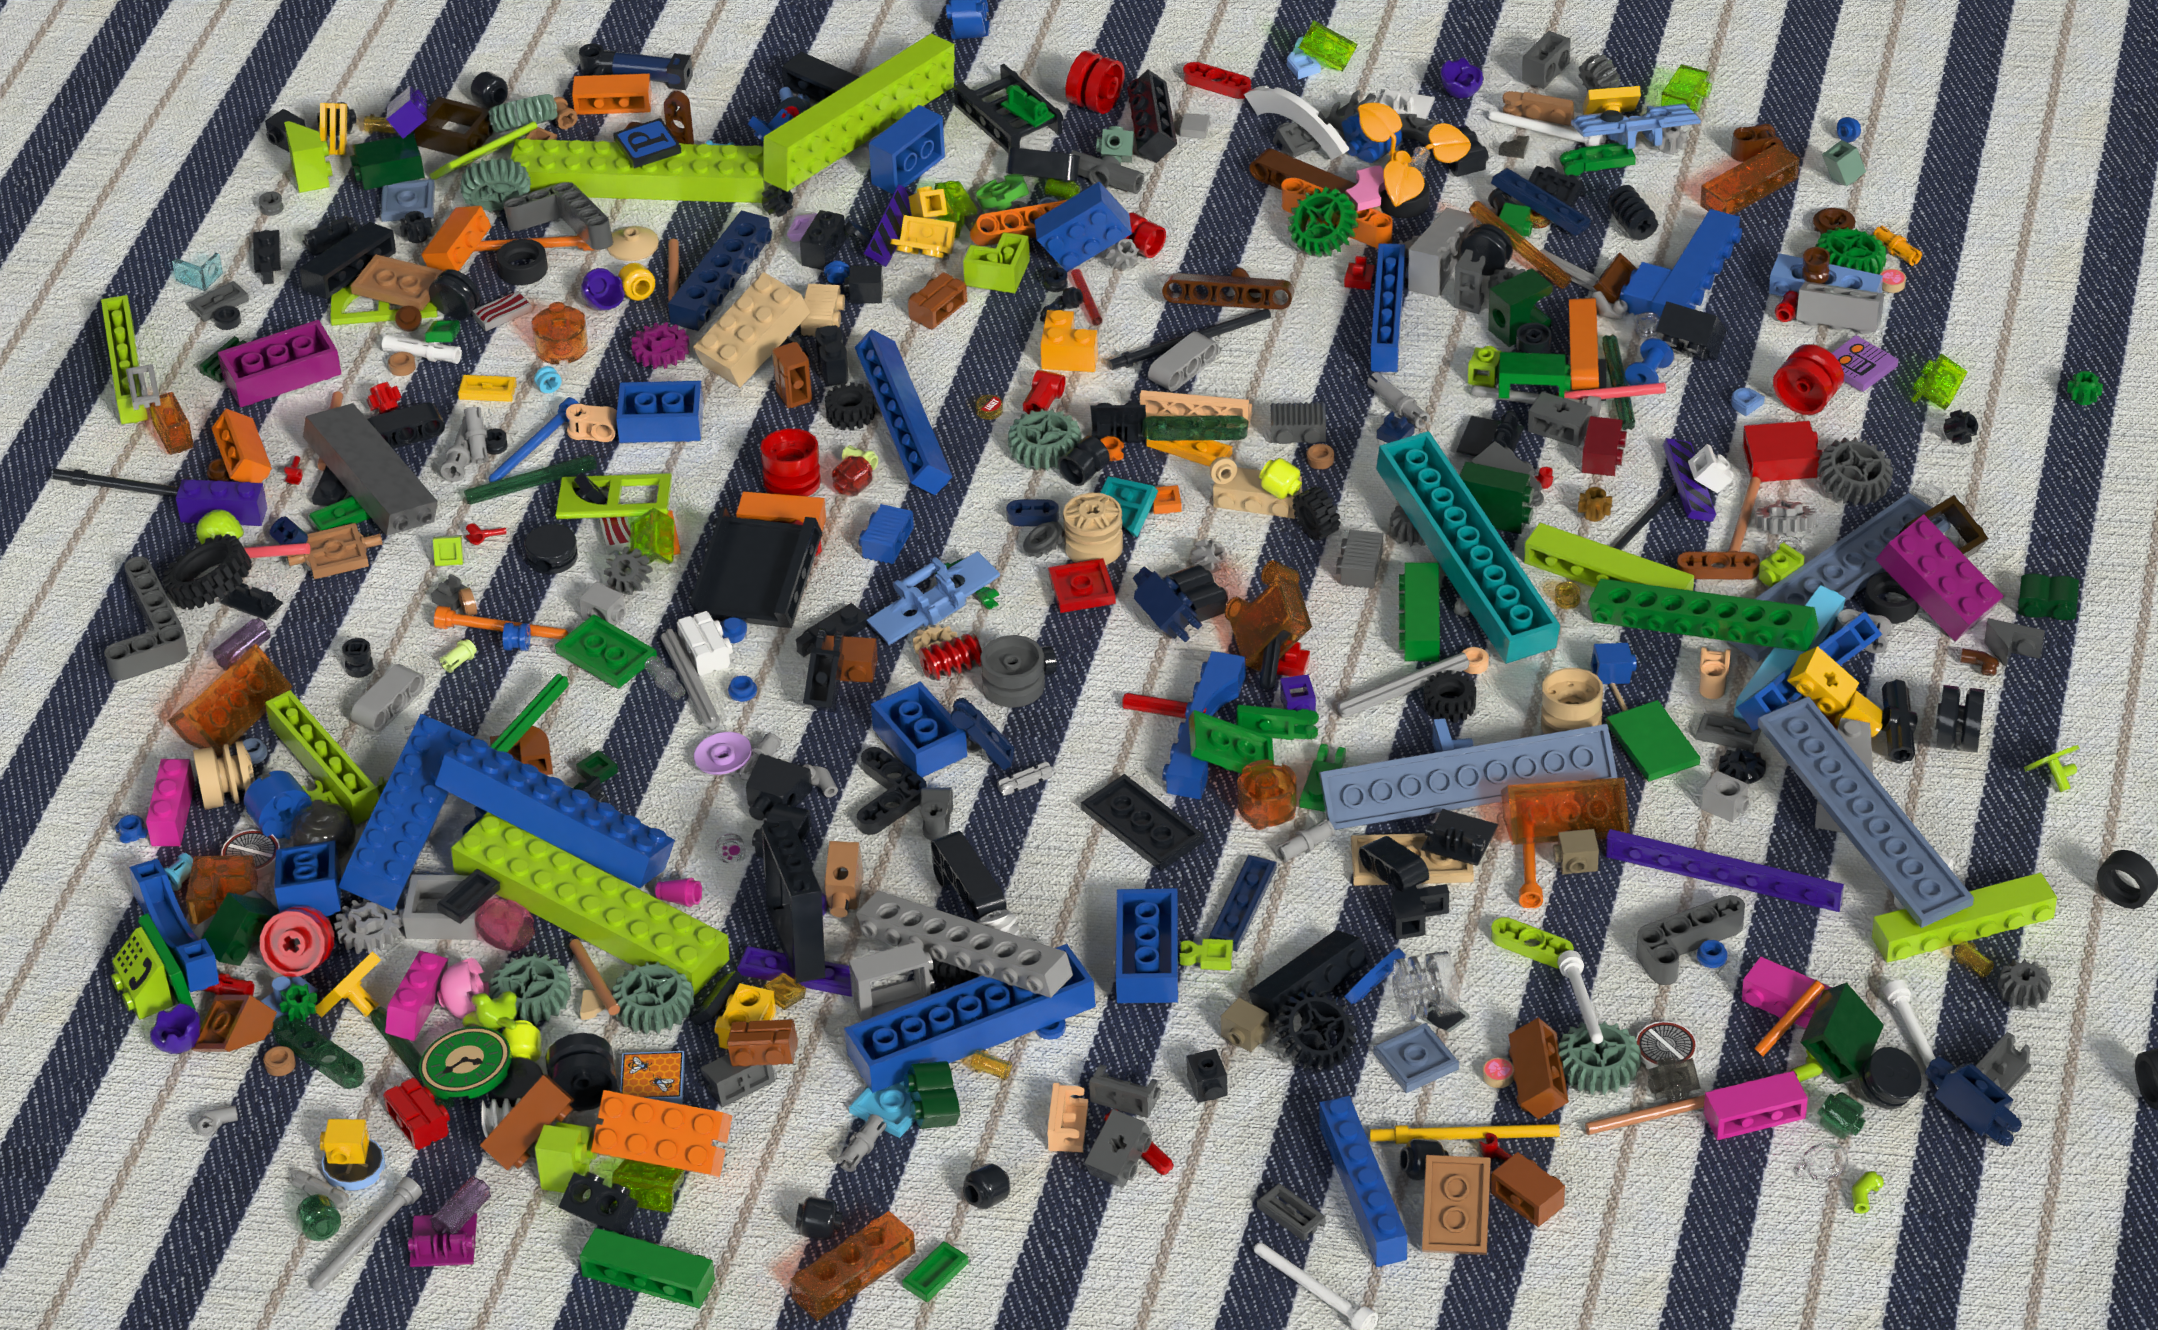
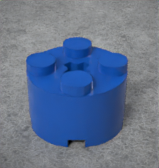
(968, 18)
(1361, 145)
(275, 803)

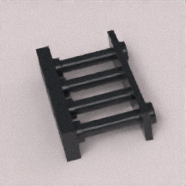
(994, 124)

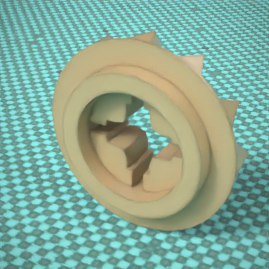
(924, 637)

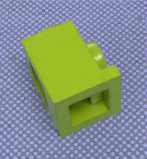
(1487, 360)
(1780, 565)

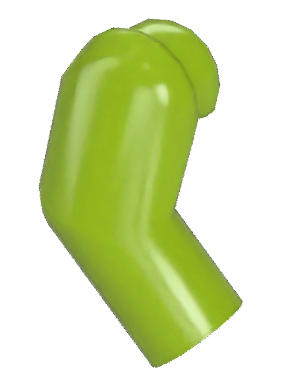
(1809, 1069)
(1860, 1190)

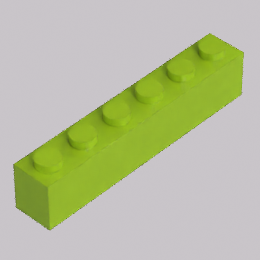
(123, 355)
(1591, 561)
(322, 755)
(1993, 911)

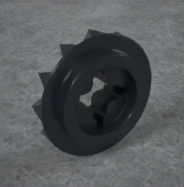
(1755, 765)

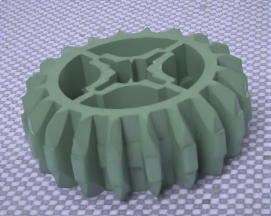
(522, 112)
(493, 183)
(1042, 438)
(538, 983)
(653, 997)
(1599, 1065)

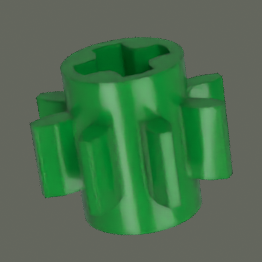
(2085, 388)
(298, 994)

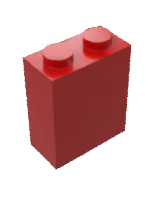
(1781, 451)

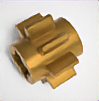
(1595, 504)

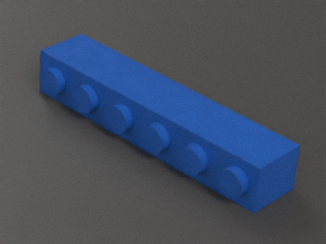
(1700, 262)
(1388, 308)
(1363, 1181)

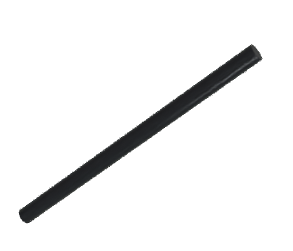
(1646, 517)

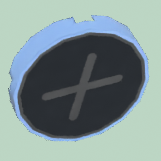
(356, 1176)

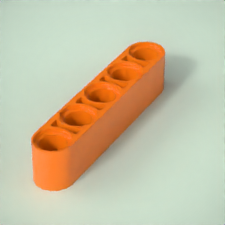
(1017, 218)
(1373, 226)
(1583, 343)

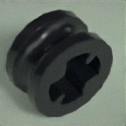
(1055, 279)
(496, 441)

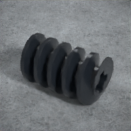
(1632, 212)

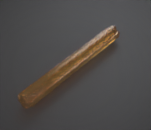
(1522, 246)

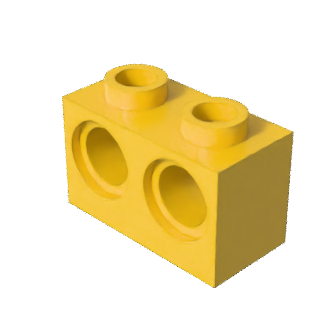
(745, 1005)

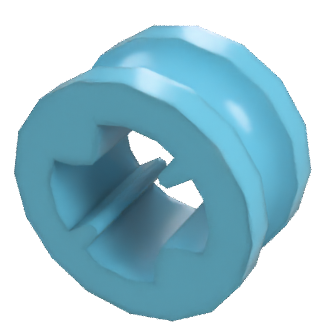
(544, 374)

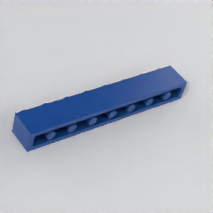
(903, 412)

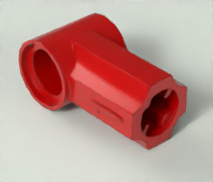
(1045, 388)

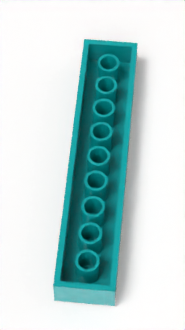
(1468, 547)

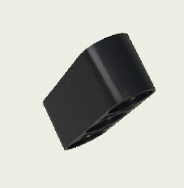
(1043, 164)
(409, 424)
(1393, 863)

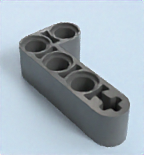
(1668, 938)

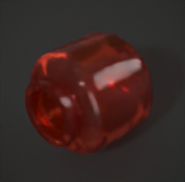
(852, 475)

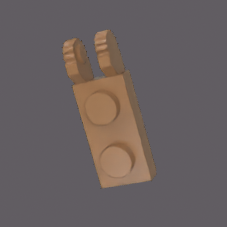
(1539, 107)

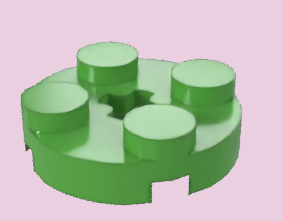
(1003, 193)

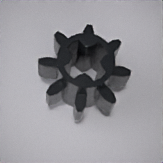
(777, 201)
(415, 227)
(1960, 427)

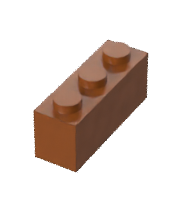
(1538, 1068)
(524, 1123)

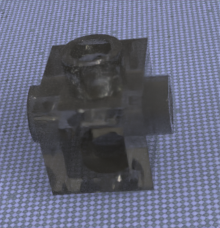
(1673, 1079)

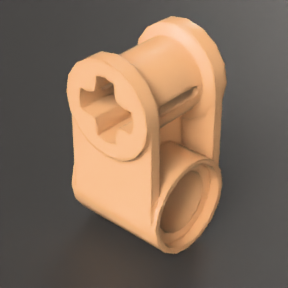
(593, 424)
(1713, 672)

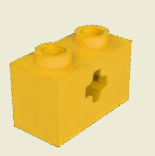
(1823, 681)

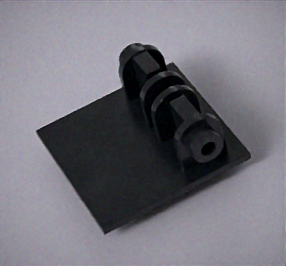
(1116, 418)
(1483, 432)
(1459, 837)

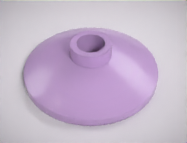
(722, 753)

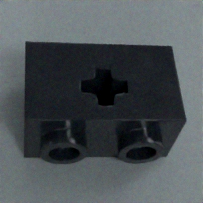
(822, 240)

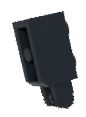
(824, 673)

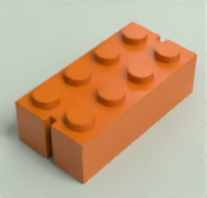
(661, 1133)

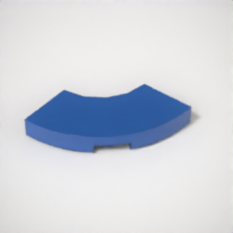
(1374, 977)

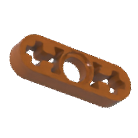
(1738, 559)

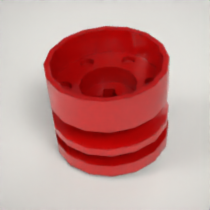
(790, 462)

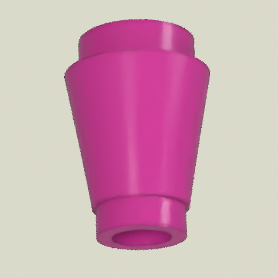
(680, 891)

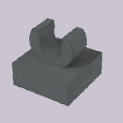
(447, 593)

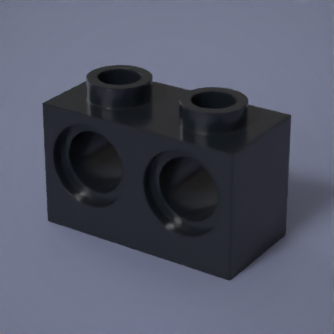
(597, 1206)

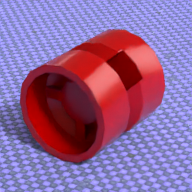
(1146, 235)

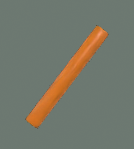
(1789, 1018)

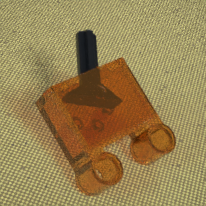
(1270, 622)

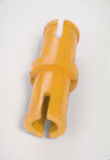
(1898, 245)

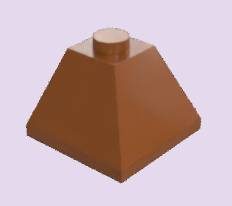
(234, 1023)

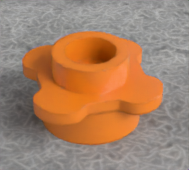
(1114, 447)

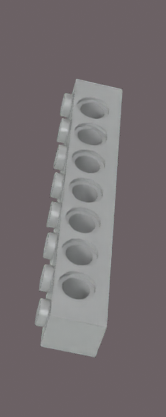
(965, 943)

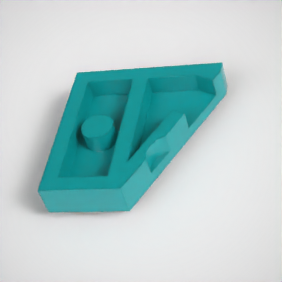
(1134, 501)

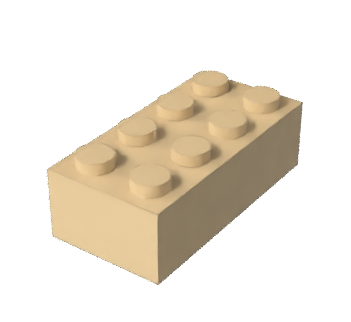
(751, 329)

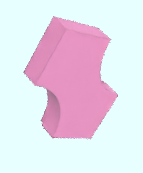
(1368, 187)

